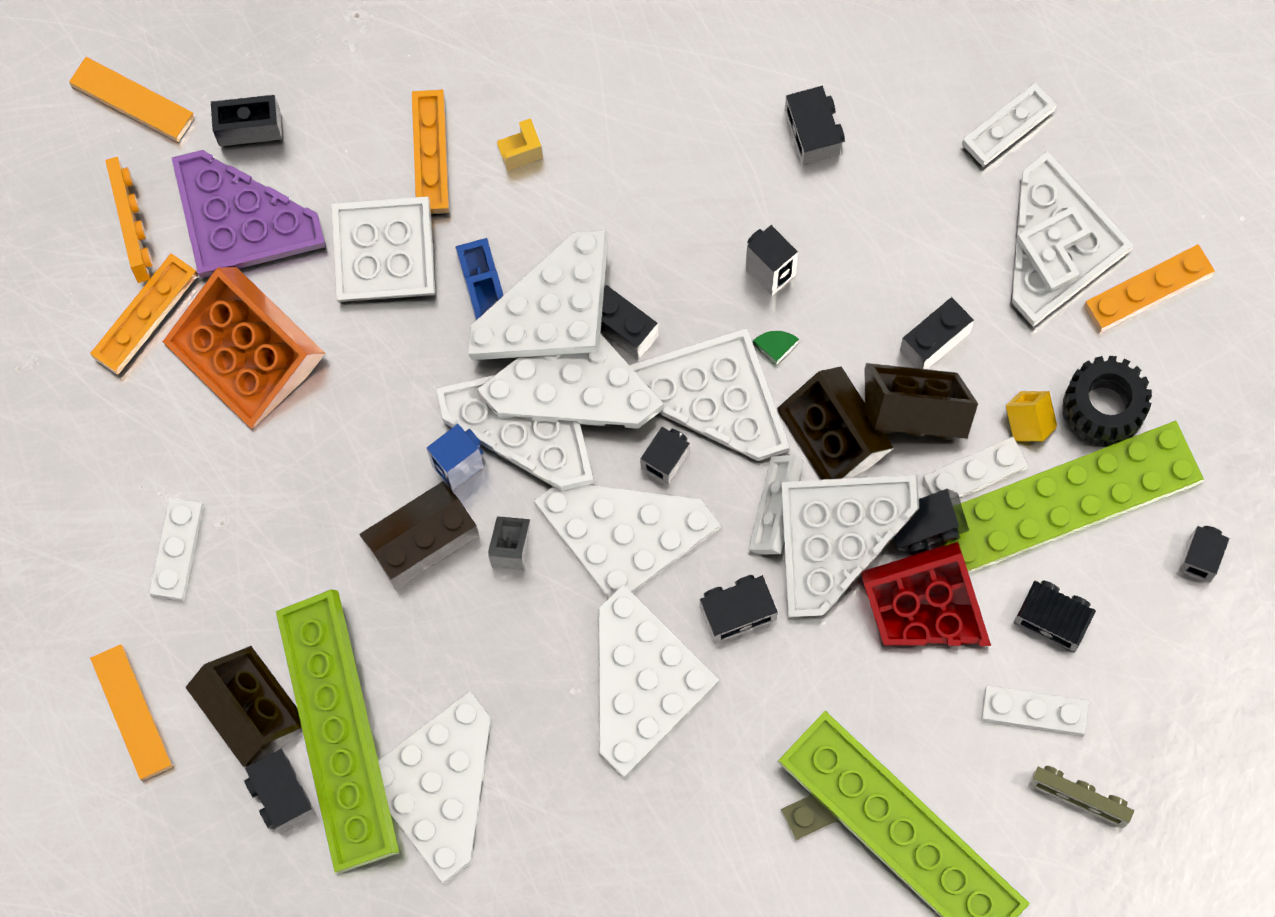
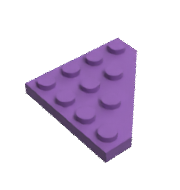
(237, 218)

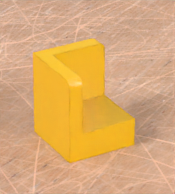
(521, 147)
(1031, 416)

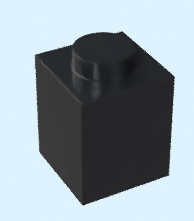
(665, 454)
(1204, 553)

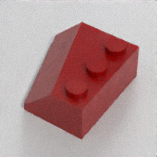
(926, 600)

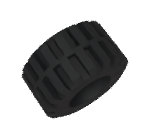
(1116, 377)

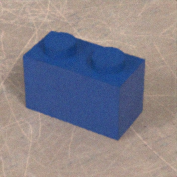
(456, 456)

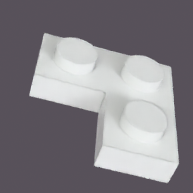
(1047, 244)

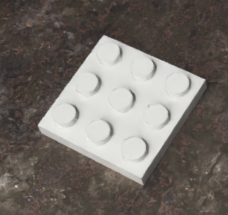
(383, 249)

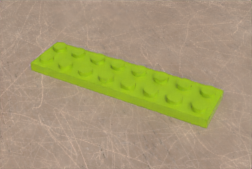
(1077, 495)
(337, 732)
(897, 825)

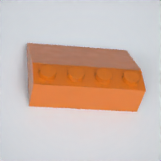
(242, 345)

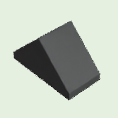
(509, 543)

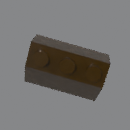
(918, 401)
(833, 426)
(420, 534)
(245, 705)

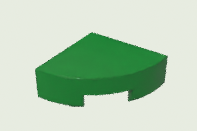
(775, 344)

